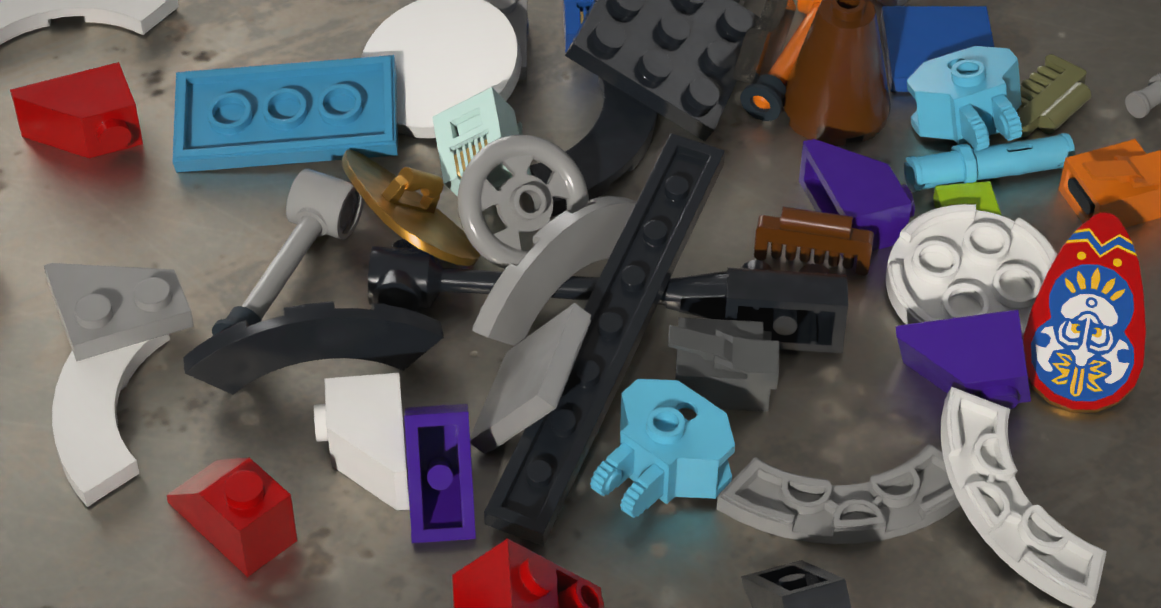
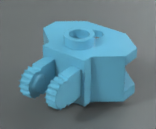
(970, 98)
(664, 449)

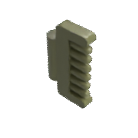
(1052, 95)

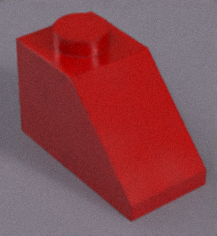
(80, 112)
(238, 511)

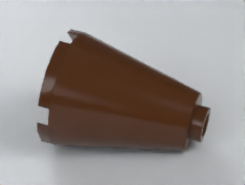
(839, 76)

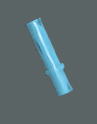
(997, 161)

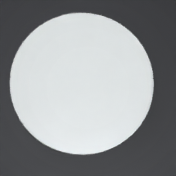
(445, 57)
(966, 265)

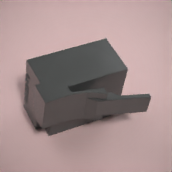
(726, 361)

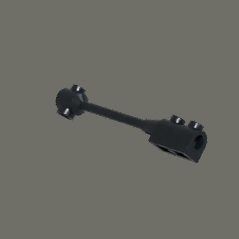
(800, 308)

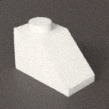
(366, 433)

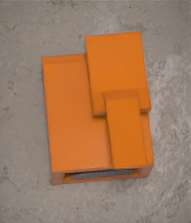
(1114, 181)

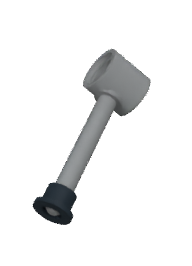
(318, 207)

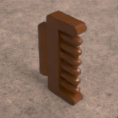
(817, 232)

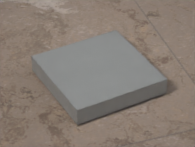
(531, 379)

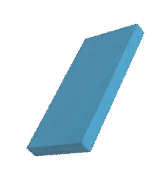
(285, 113)

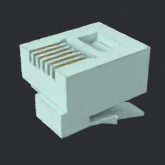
(469, 128)

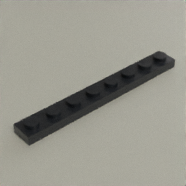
(620, 311)

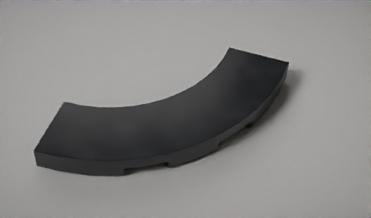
(611, 146)
(310, 334)

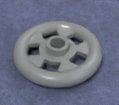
(478, 194)

